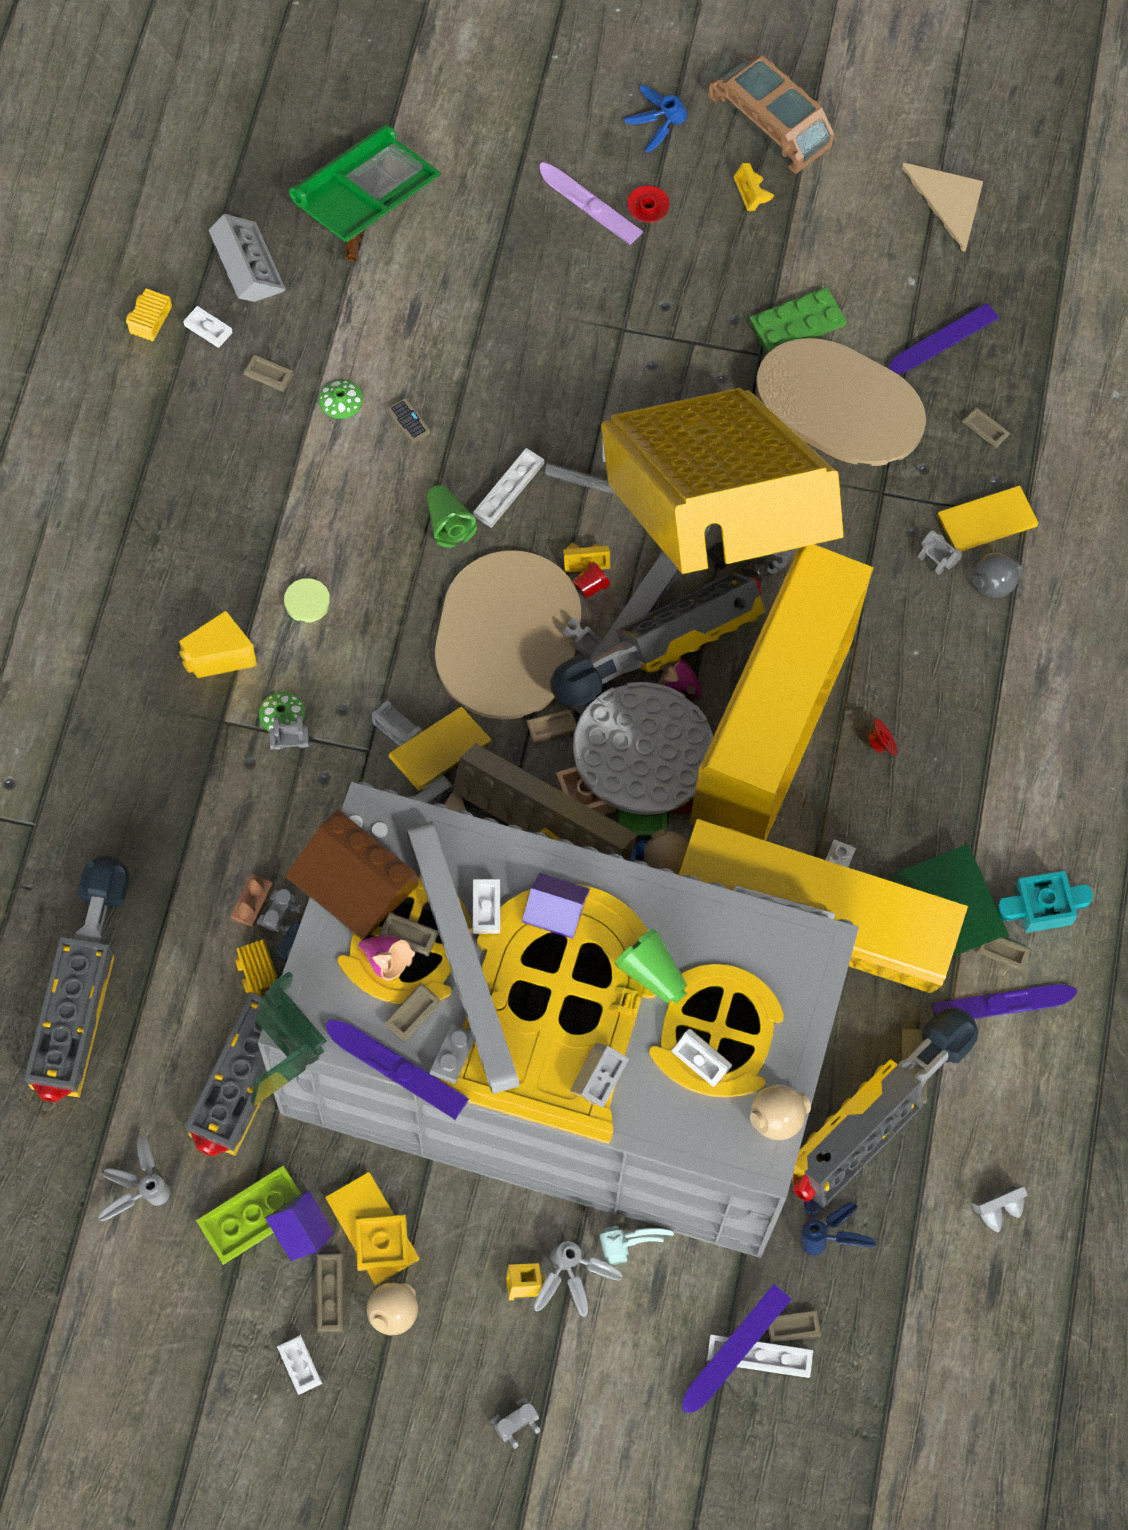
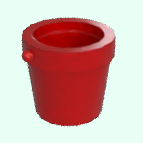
(591, 580)

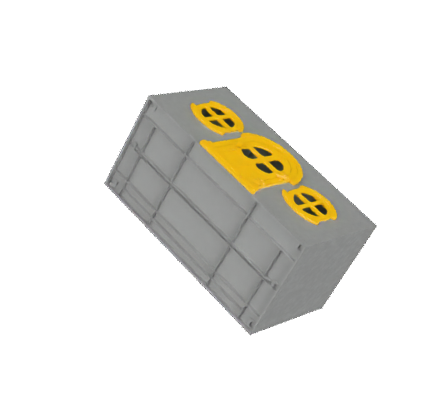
(666, 1139)

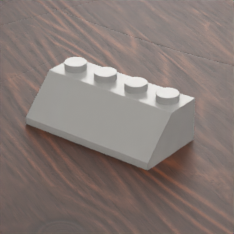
(246, 258)

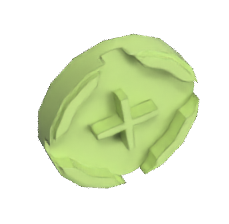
(307, 600)

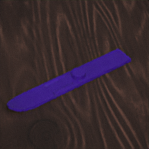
(943, 339)
(1010, 1001)
(397, 1068)
(735, 1349)

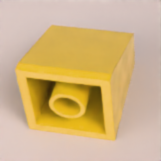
(217, 648)

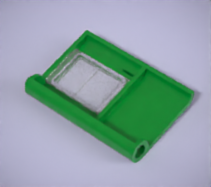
(363, 183)

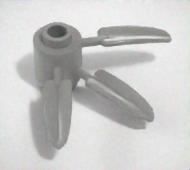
(151, 1187)
(562, 1262)

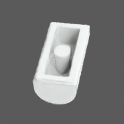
(701, 1057)

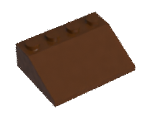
(352, 875)

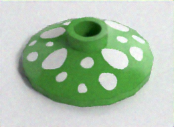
(343, 406)
(269, 707)

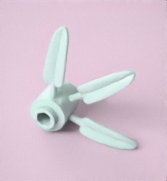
(615, 1244)

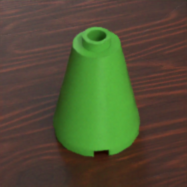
(449, 517)
(653, 967)

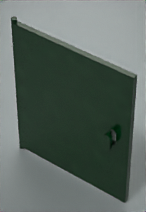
(958, 879)

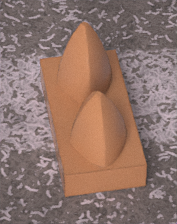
(252, 900)

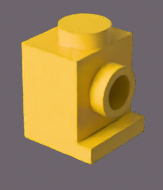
(524, 1280)

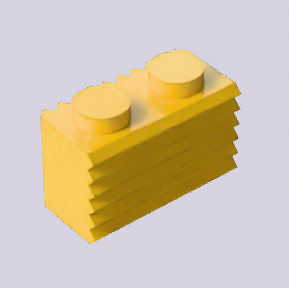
(149, 314)
(257, 967)

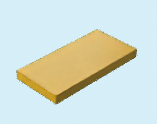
(987, 519)
(438, 748)
(362, 1200)

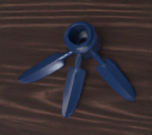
(814, 1232)

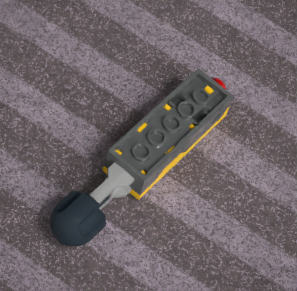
(662, 636)
(76, 989)
(225, 1105)
(878, 1109)

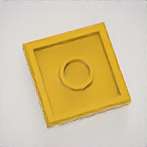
(381, 1242)

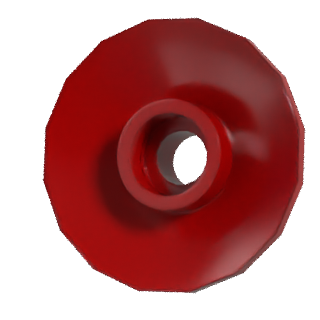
(648, 197)

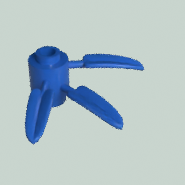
(671, 107)

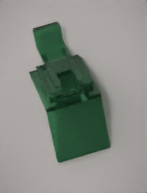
(291, 1033)

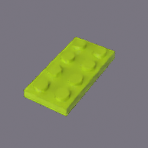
(242, 1220)

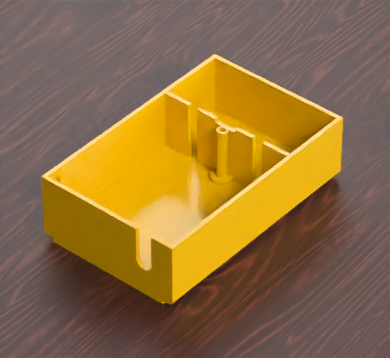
(721, 464)
(781, 693)
(900, 930)

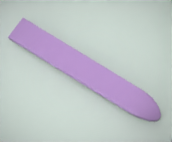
(590, 203)

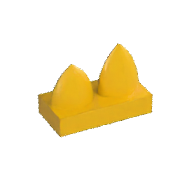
(749, 188)
(578, 558)

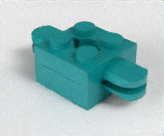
(1045, 901)

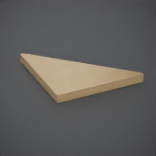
(949, 197)

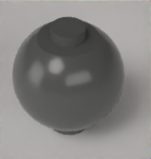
(996, 575)

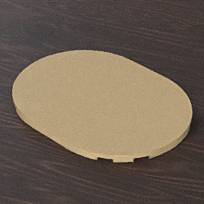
(841, 401)
(505, 634)

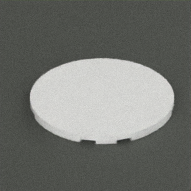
(641, 747)

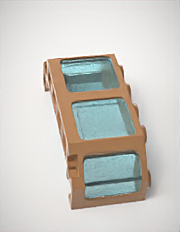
(777, 108)

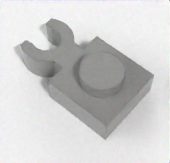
(584, 639)

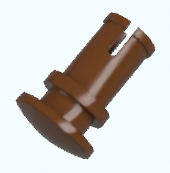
(351, 250)

